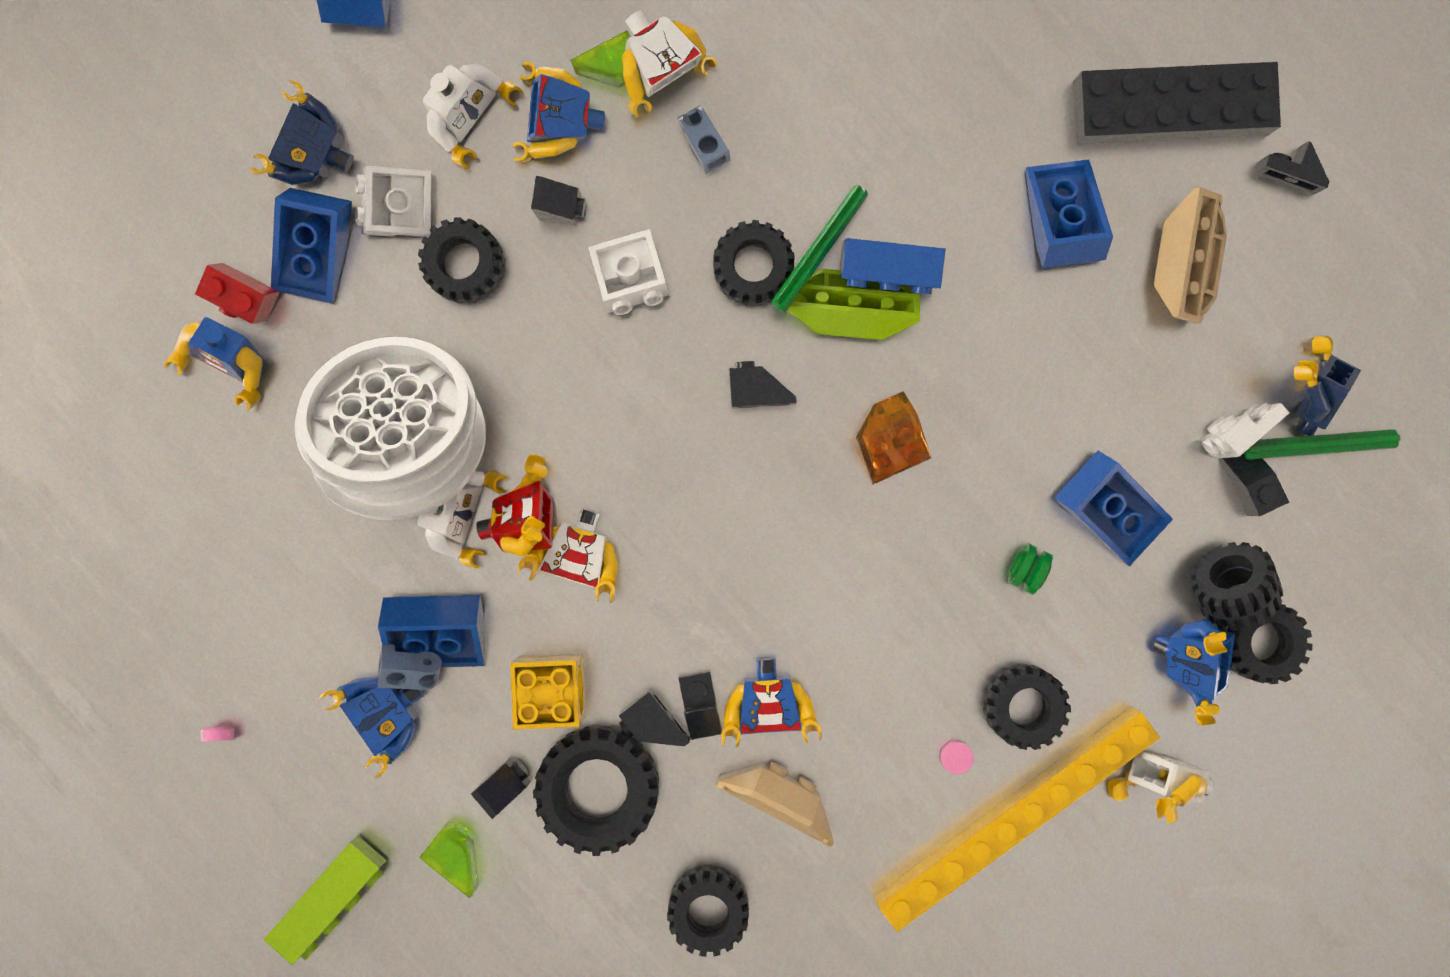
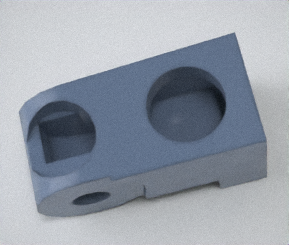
(704, 139)
(407, 669)

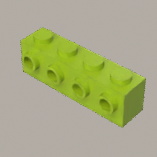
(324, 900)

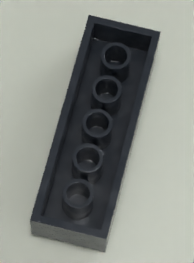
(1177, 103)

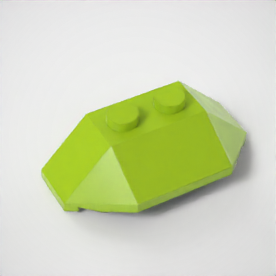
(852, 311)

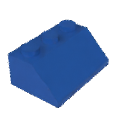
(892, 265)
(436, 624)

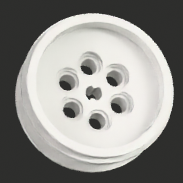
(390, 428)

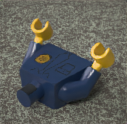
(306, 143)
(1324, 390)

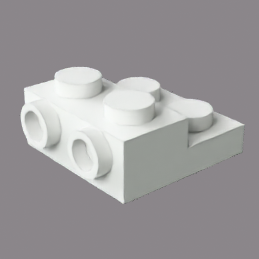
(394, 201)
(628, 272)
(1237, 434)

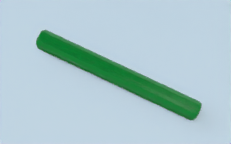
(819, 248)
(1323, 444)

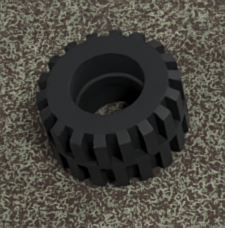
(752, 235)
(437, 248)
(1239, 605)
(1287, 656)
(1049, 721)
(704, 937)

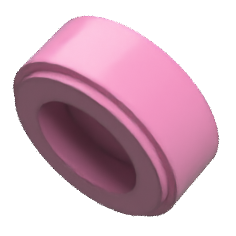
(218, 734)
(956, 757)

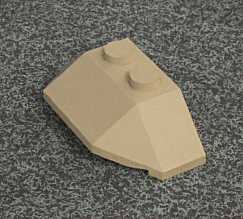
(1192, 255)
(781, 797)

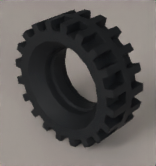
(587, 832)

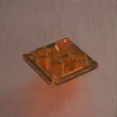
(892, 438)

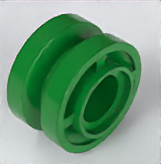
(1030, 568)

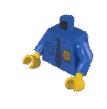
(1199, 663)
(379, 715)

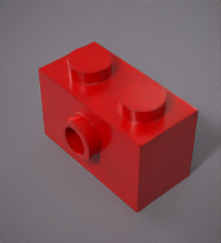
(236, 293)

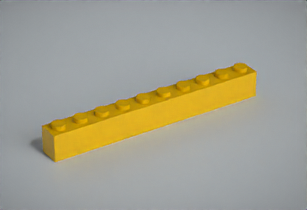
(1016, 818)

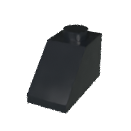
(557, 201)
(757, 387)
(1255, 485)
(652, 722)
(501, 787)

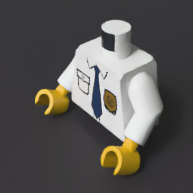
(458, 101)
(450, 522)

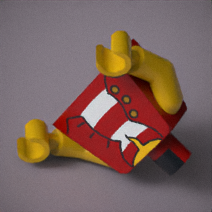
(524, 516)

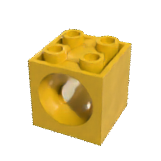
(547, 691)

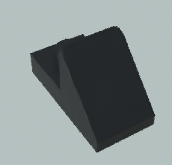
(1304, 172)
(700, 705)

